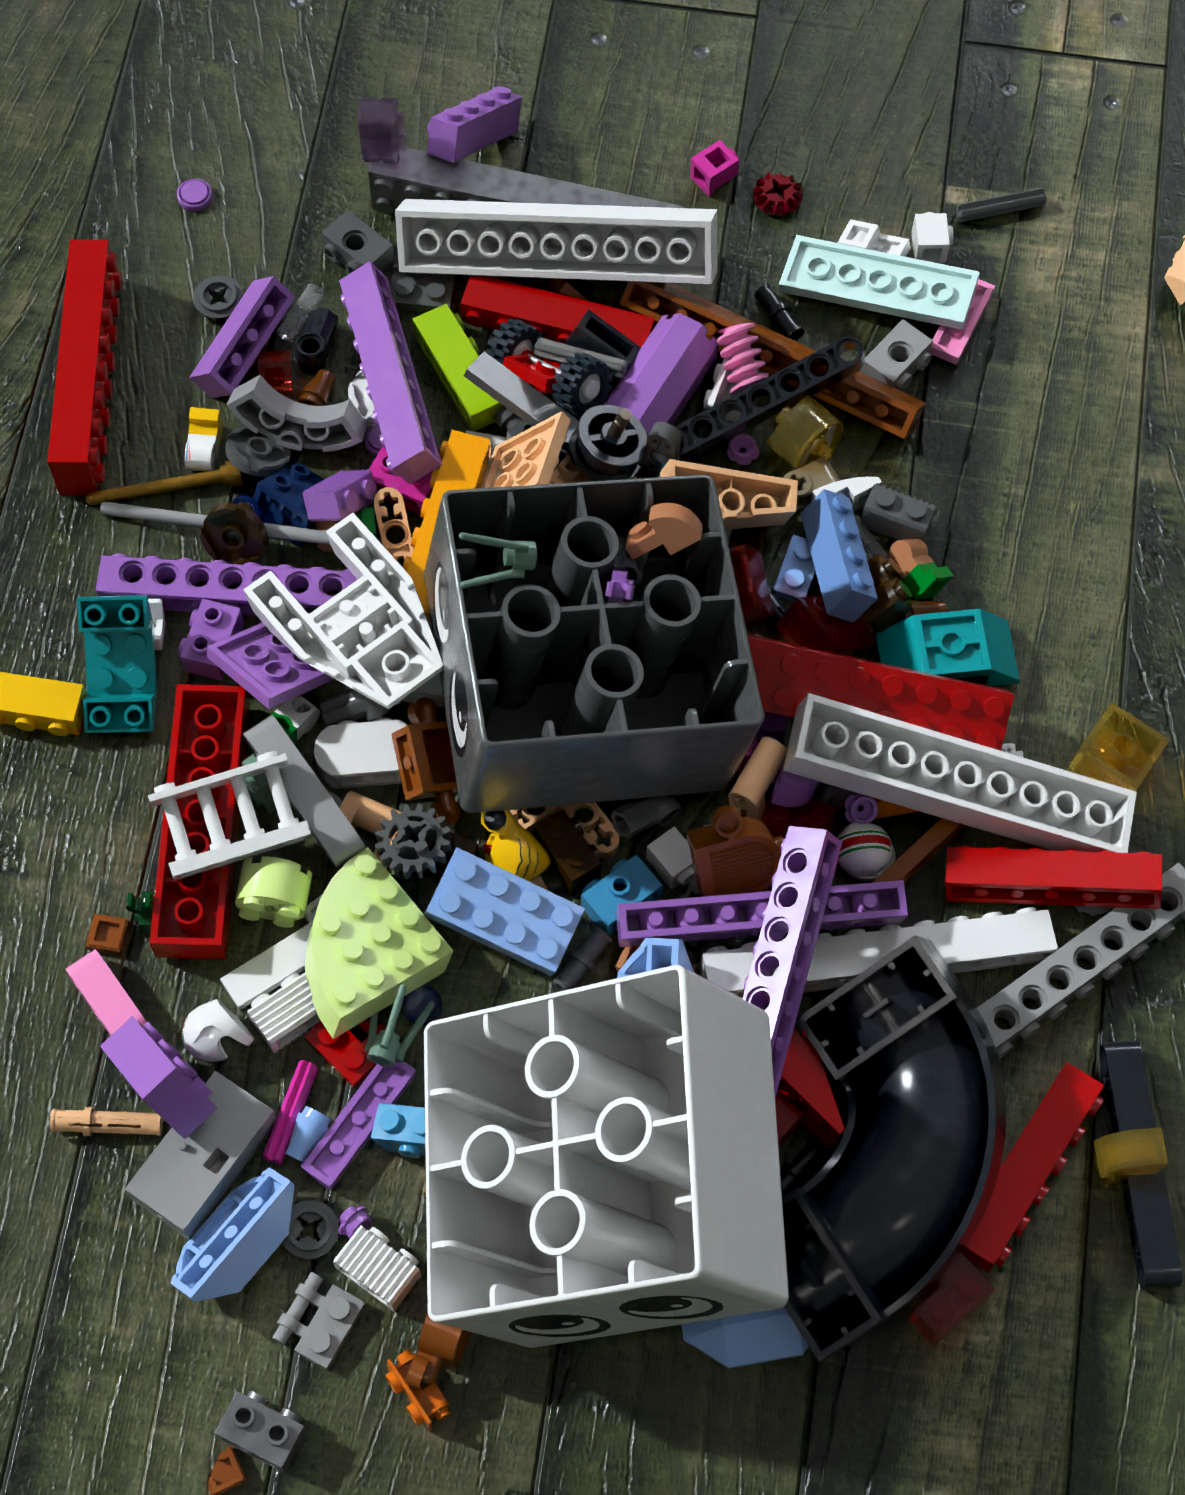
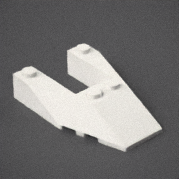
(365, 635)

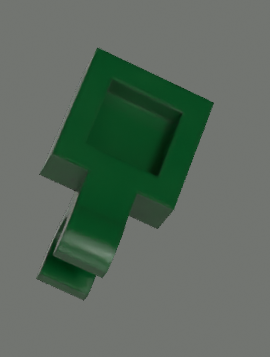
(142, 910)

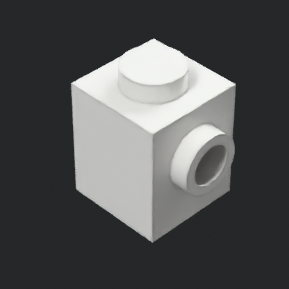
(931, 237)
(671, 858)

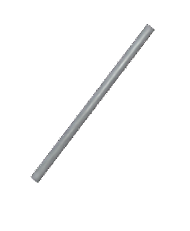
(197, 520)

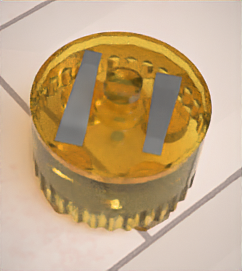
(805, 433)

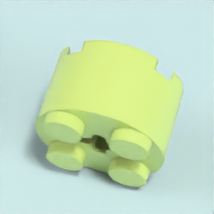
(273, 891)

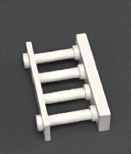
(221, 849)

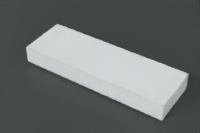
(267, 969)

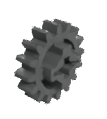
(405, 853)

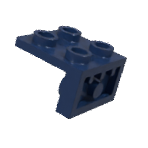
(283, 499)

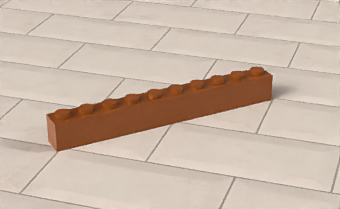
(855, 394)

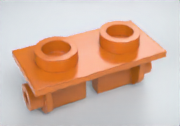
(424, 1403)

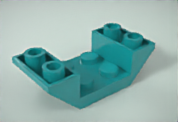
(952, 646)
(118, 663)

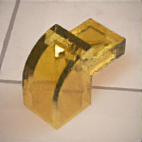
(1129, 1154)

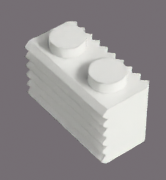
(284, 1013)
(378, 1267)

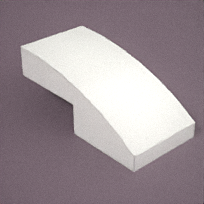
(869, 237)
(854, 488)

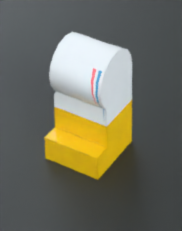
(203, 439)

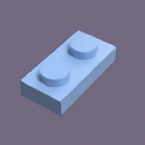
(796, 571)

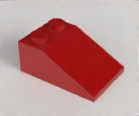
(808, 1089)

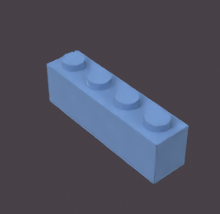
(838, 556)

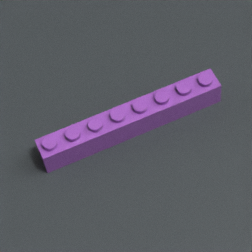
(389, 374)

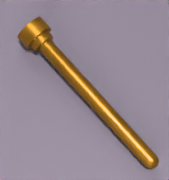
(227, 474)

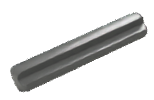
(1000, 204)
(560, 352)

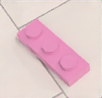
(951, 342)

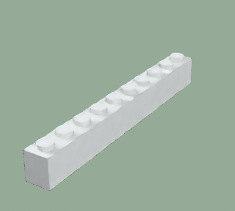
(962, 942)

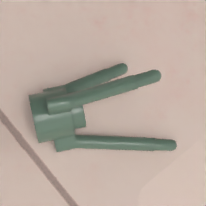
(516, 554)
(385, 1047)

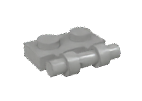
(329, 1326)

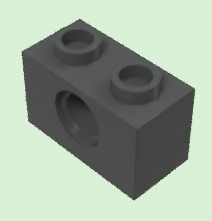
(351, 233)

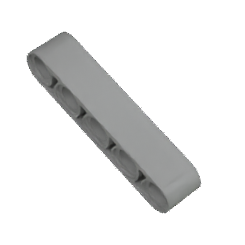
(307, 793)

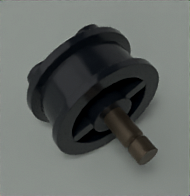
(607, 443)

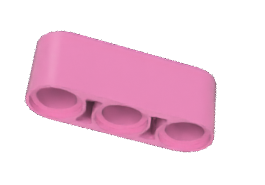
(103, 992)

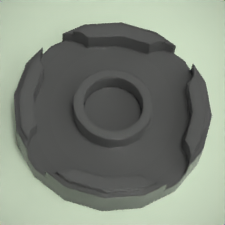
(255, 453)

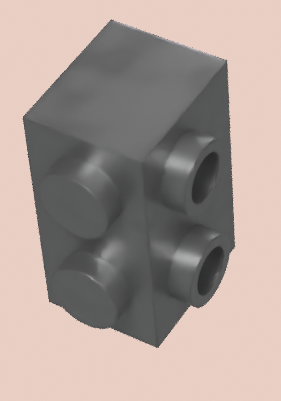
(261, 1430)

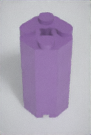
(665, 371)

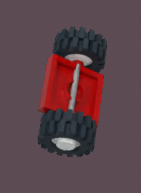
(577, 384)

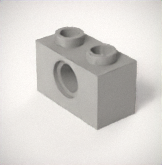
(903, 344)

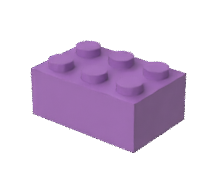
(160, 1075)

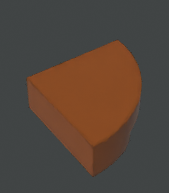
(564, 288)
(226, 1473)

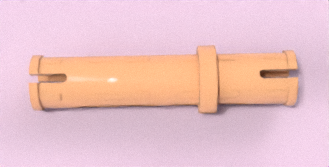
(114, 1122)

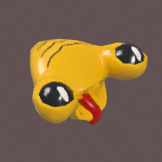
(513, 846)

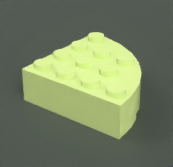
(367, 945)

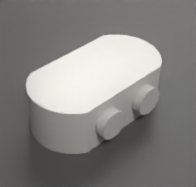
(358, 753)

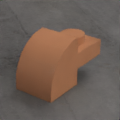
(668, 525)

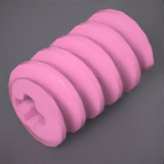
(742, 356)

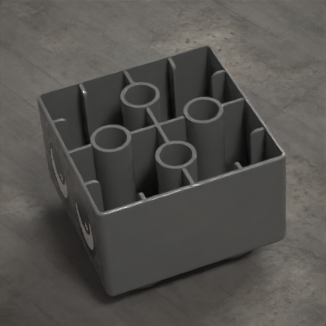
(577, 694)

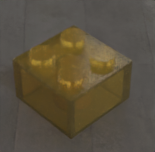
(1119, 750)

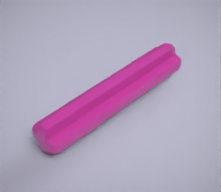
(292, 1104)

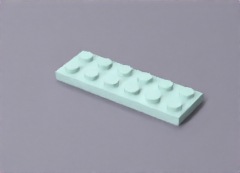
(879, 282)

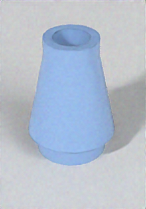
(307, 1132)

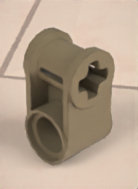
(811, 477)

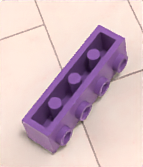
(474, 124)
(242, 337)

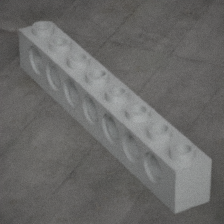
(1078, 981)

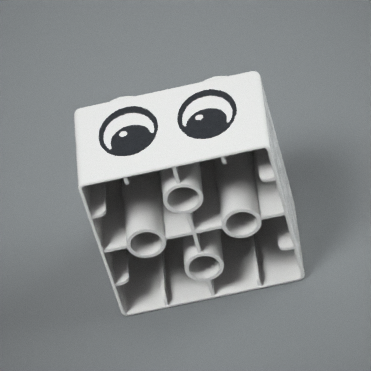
(602, 1162)

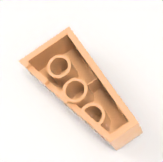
(743, 496)

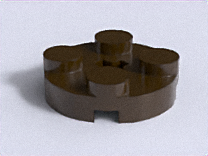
(240, 519)

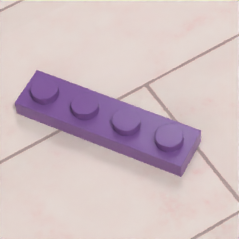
(355, 1123)

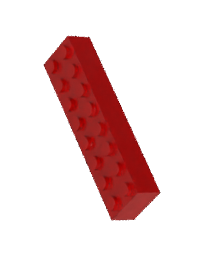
(84, 368)
(923, 699)
(206, 740)

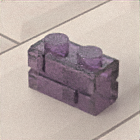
(381, 130)

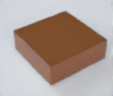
(108, 934)

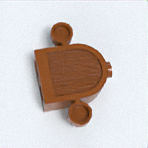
(427, 759)
(733, 854)
(437, 1348)

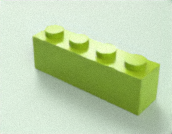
(450, 354)

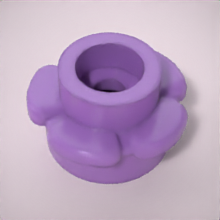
(743, 442)
(868, 812)
(352, 1219)

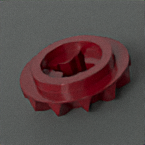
(772, 203)

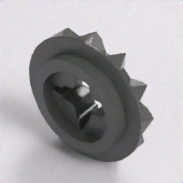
(217, 287)
(311, 1213)

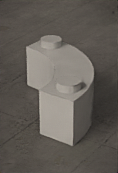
(295, 423)

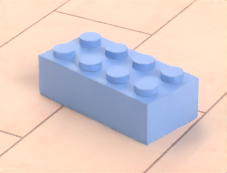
(504, 912)

